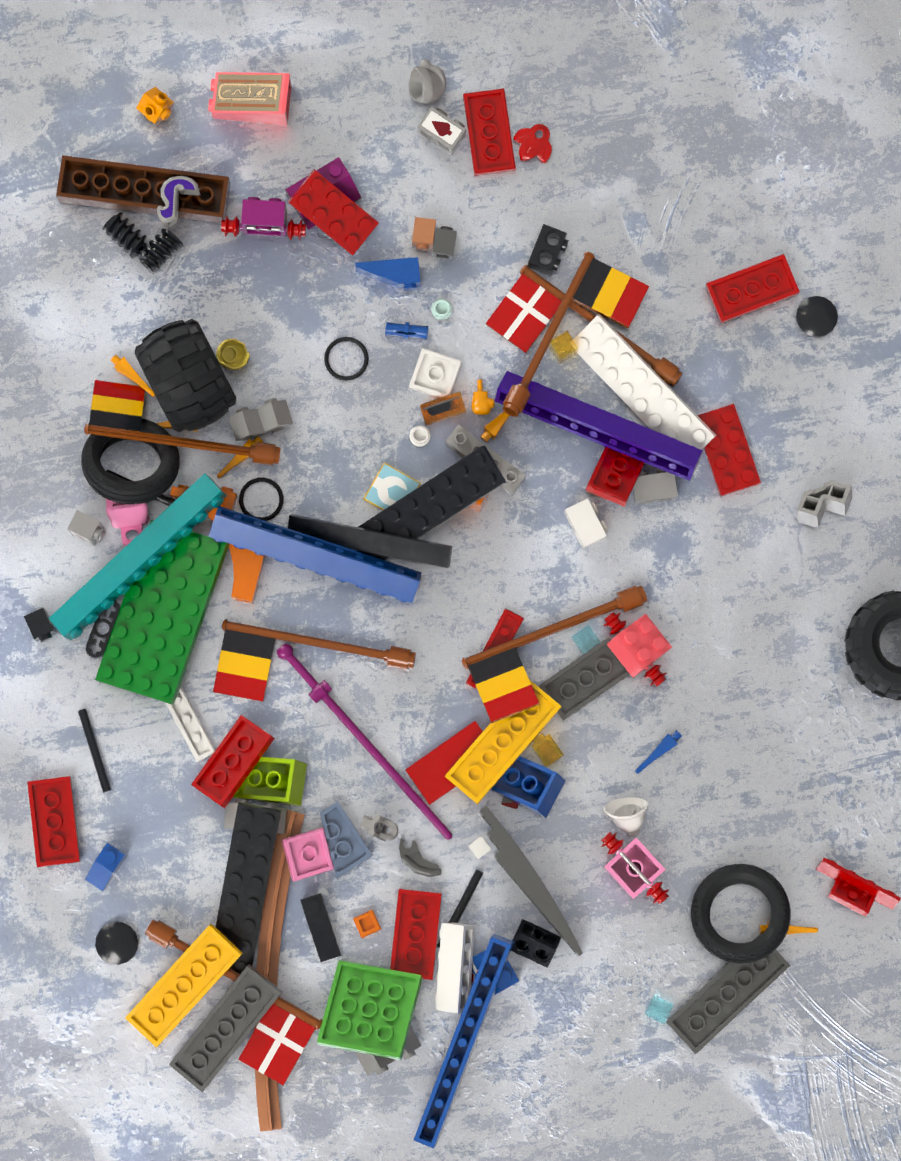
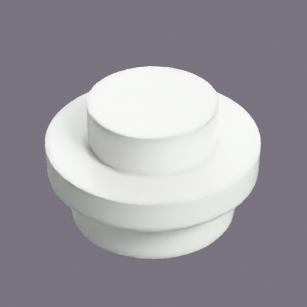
(420, 436)

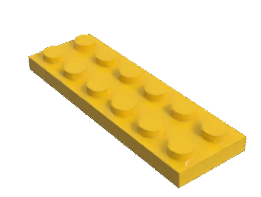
(500, 747)
(183, 985)

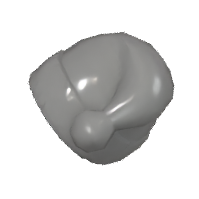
(426, 82)

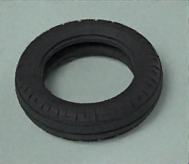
(130, 491)
(751, 876)

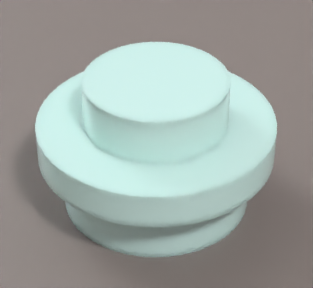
(441, 309)

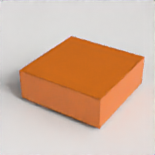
(367, 923)

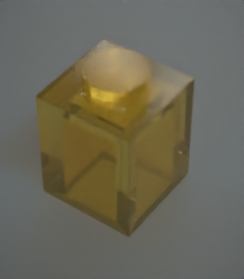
(563, 347)
(546, 749)

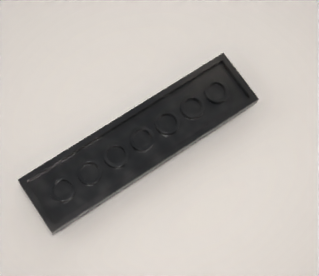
(439, 498)
(247, 879)

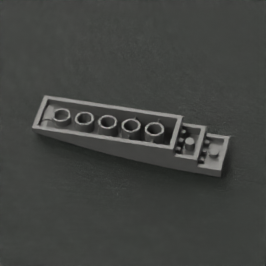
(524, 875)

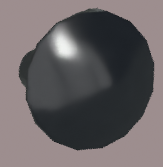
(816, 316)
(116, 943)

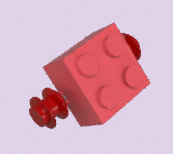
(638, 646)

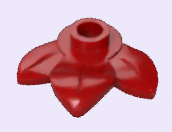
(533, 146)

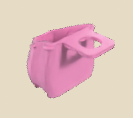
(127, 517)

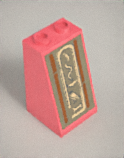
(251, 97)

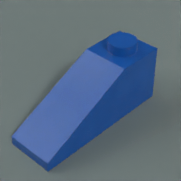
(395, 272)

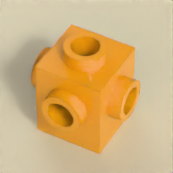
(155, 105)

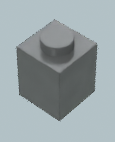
(444, 243)

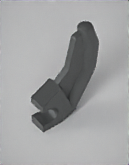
(413, 859)

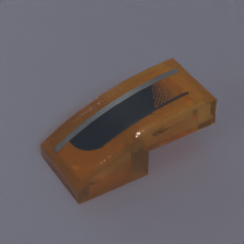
(442, 408)

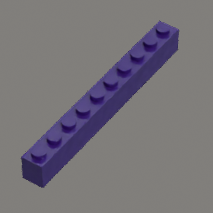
(605, 428)

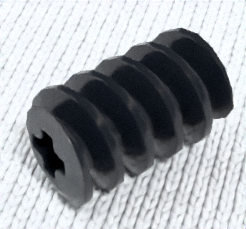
(124, 235)
(159, 250)

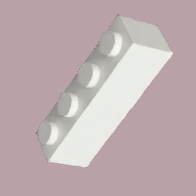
(454, 966)

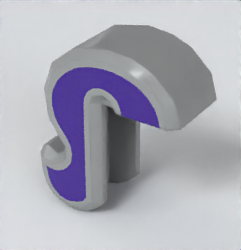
(170, 196)

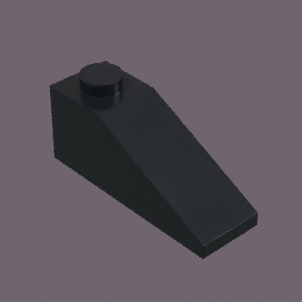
(320, 927)

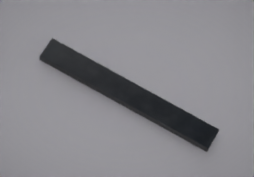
(374, 541)

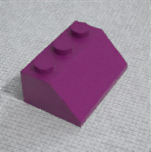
(336, 174)

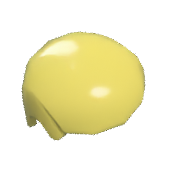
(232, 354)

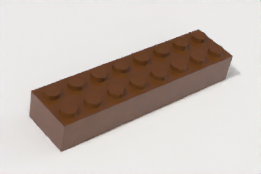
(138, 188)

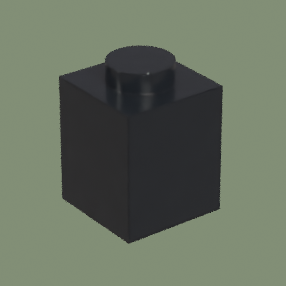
(40, 625)

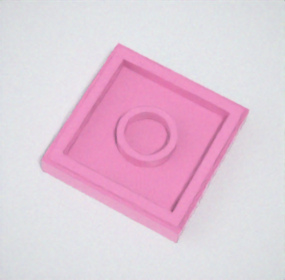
(307, 854)

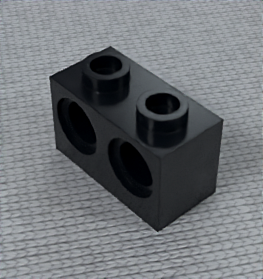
(543, 248)
(535, 943)

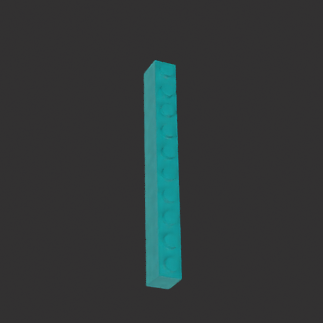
(138, 557)

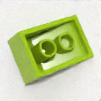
(275, 781)

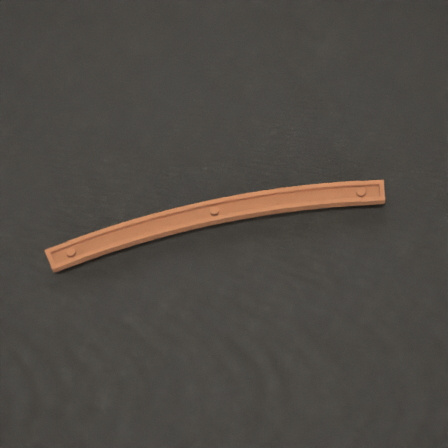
(268, 958)

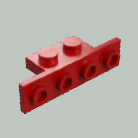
(854, 890)

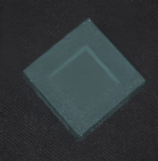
(585, 639)
(659, 1009)

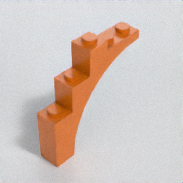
(246, 564)

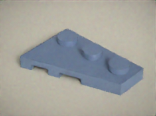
(343, 840)

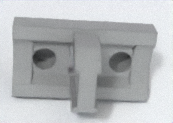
(377, 827)

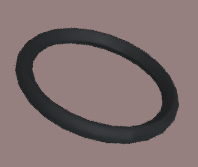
(326, 360)
(262, 479)

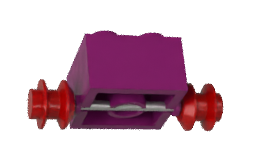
(263, 218)

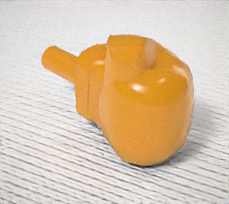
(480, 402)

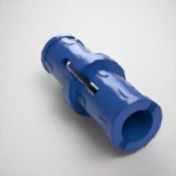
(406, 330)

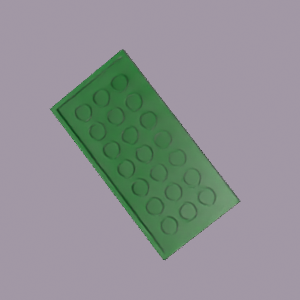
(163, 620)

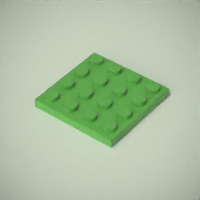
(369, 1010)

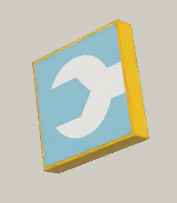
(389, 487)

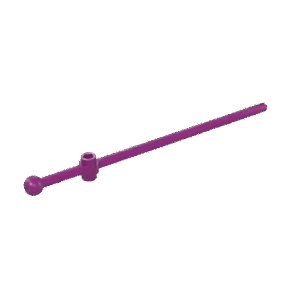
(320, 692)

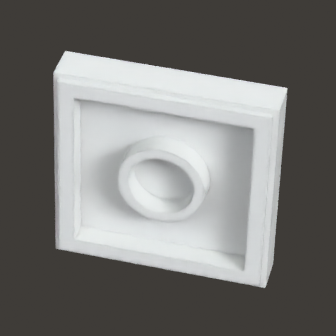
(435, 374)

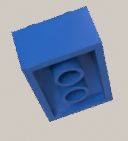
(530, 786)

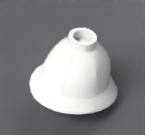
(627, 813)

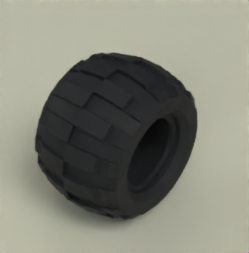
(185, 375)
(863, 645)

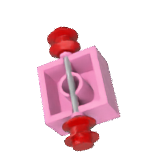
(634, 868)

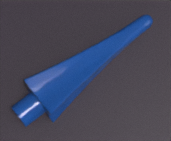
(666, 744)

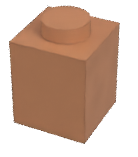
(423, 233)

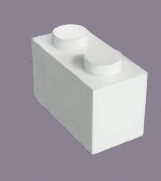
(586, 523)

